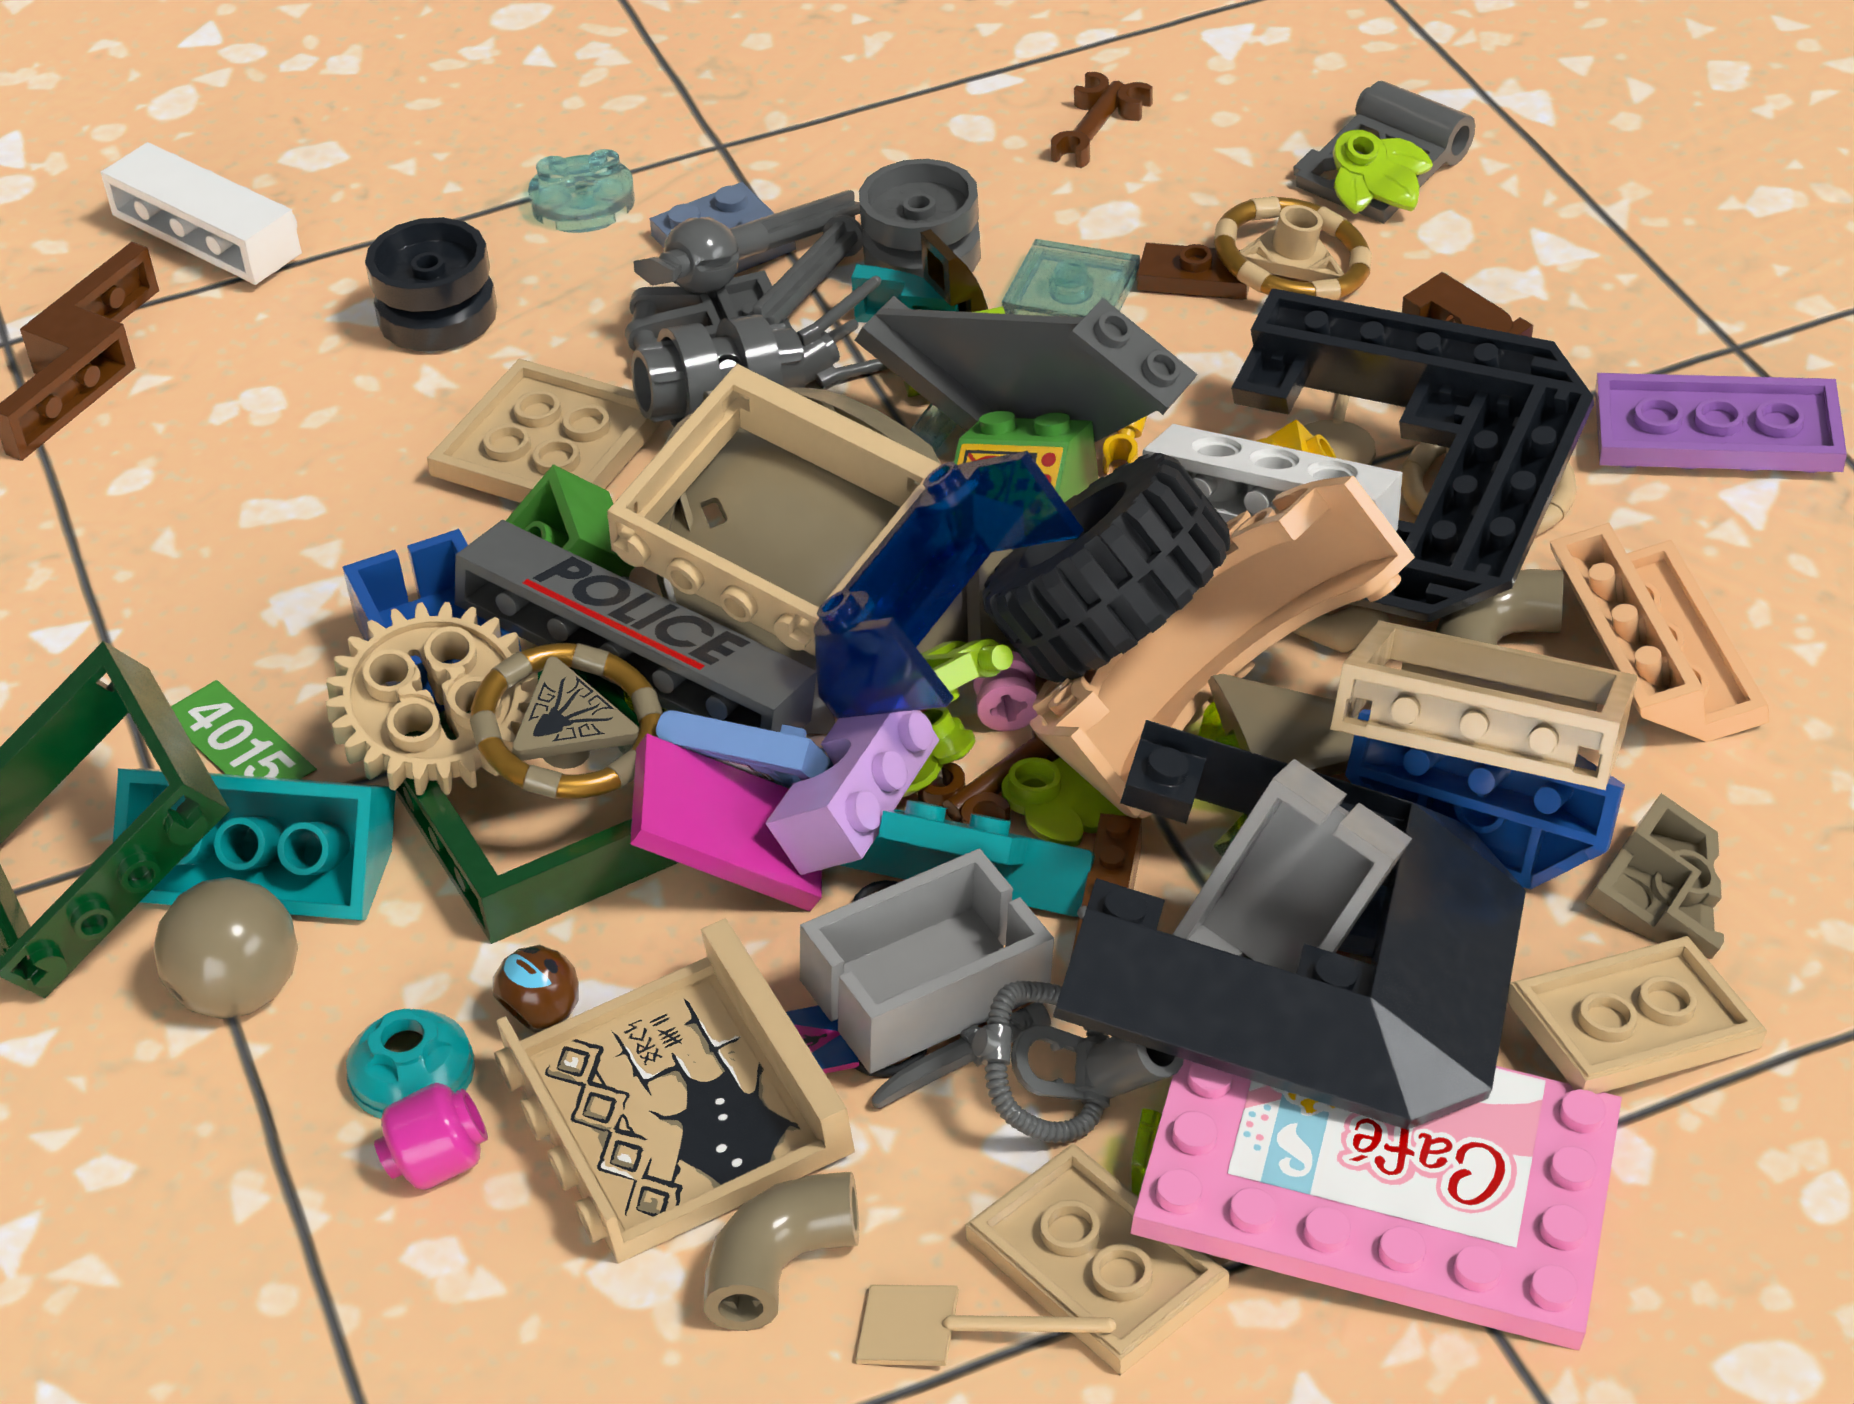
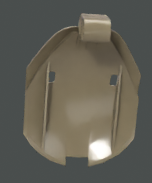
(793, 526)

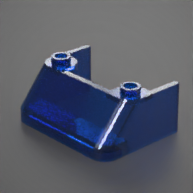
(891, 603)

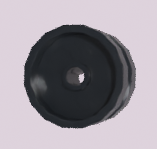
(431, 284)

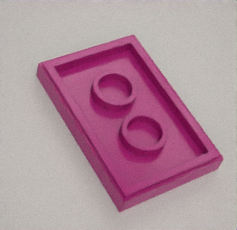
(714, 821)

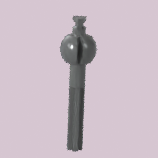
(706, 254)

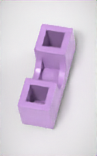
(841, 810)

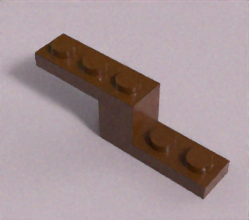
(77, 350)

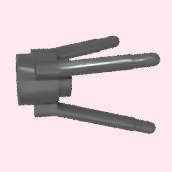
(820, 346)

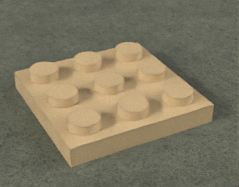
(540, 420)

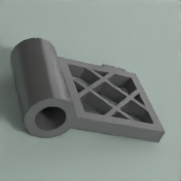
(1393, 114)

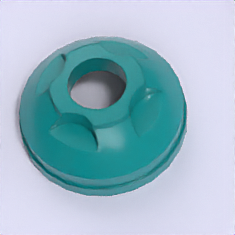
(385, 1076)

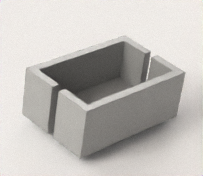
(1294, 873)
(922, 958)

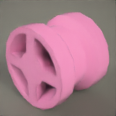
(1007, 698)

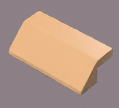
(1664, 632)

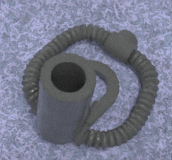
(1102, 1067)

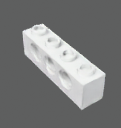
(1249, 473)

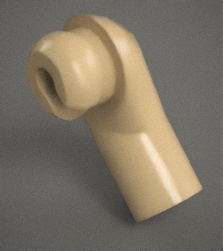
(1343, 629)

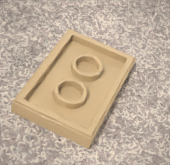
(1635, 1016)
(1073, 1252)

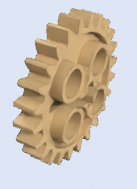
(376, 717)

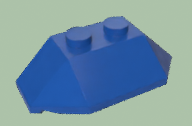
(1525, 819)

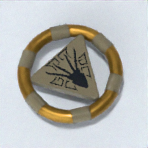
(564, 720)

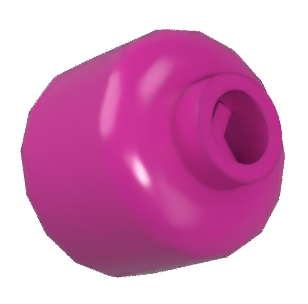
(431, 1136)

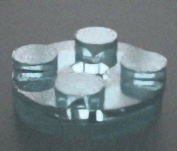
(599, 177)

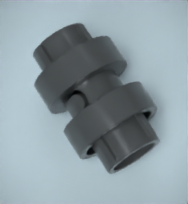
(687, 362)

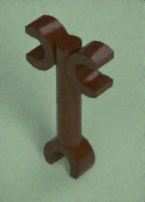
(1101, 102)
(982, 793)

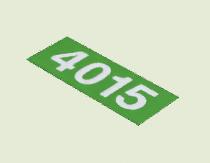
(236, 736)

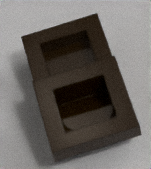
(950, 275)

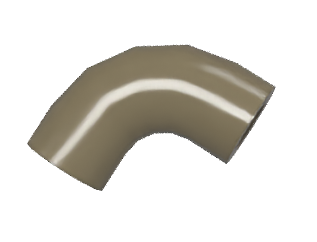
(1529, 606)
(769, 1233)

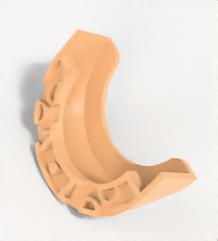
(1281, 572)

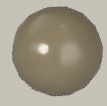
(225, 948)

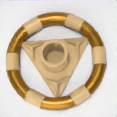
(1292, 248)

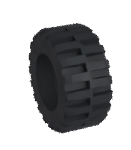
(1135, 564)

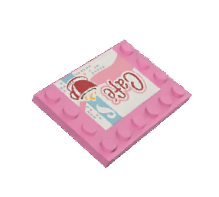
(1457, 1217)

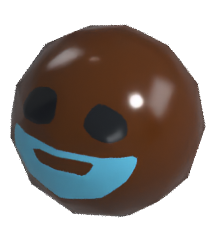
(537, 987)

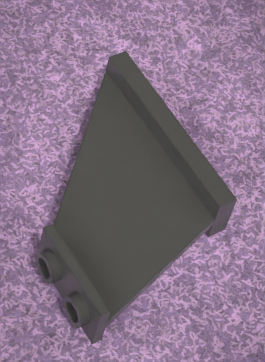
(1028, 364)

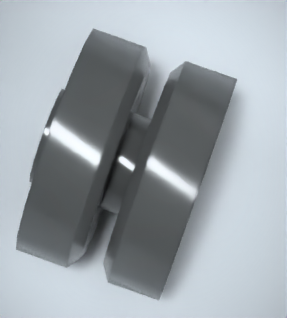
(917, 197)

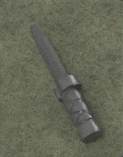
(952, 1057)

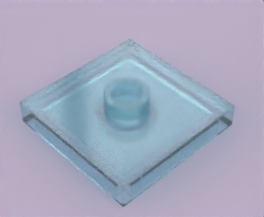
(1069, 280)

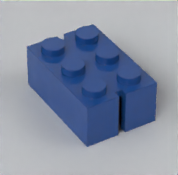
(379, 586)

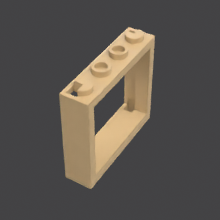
(791, 423)
(1484, 703)

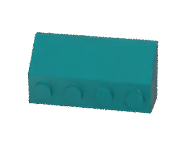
(302, 840)

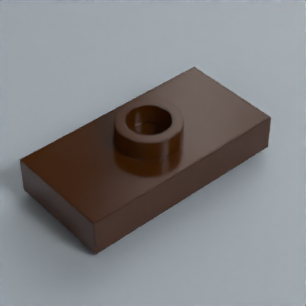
(1187, 271)

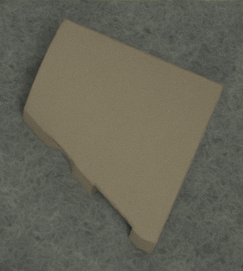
(1281, 723)
(1665, 879)

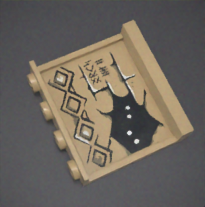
(677, 1099)

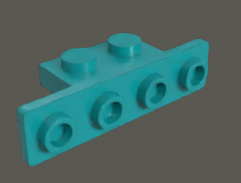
(920, 838)

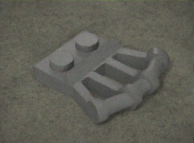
(674, 306)

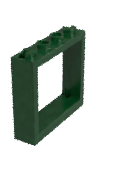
(41, 757)
(540, 887)

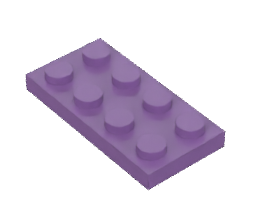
(1719, 422)

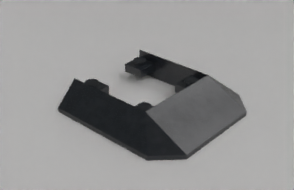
(1489, 395)
(1375, 1038)

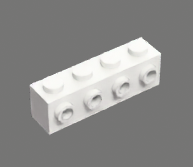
(202, 212)

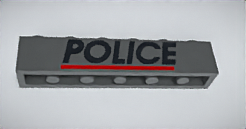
(683, 655)

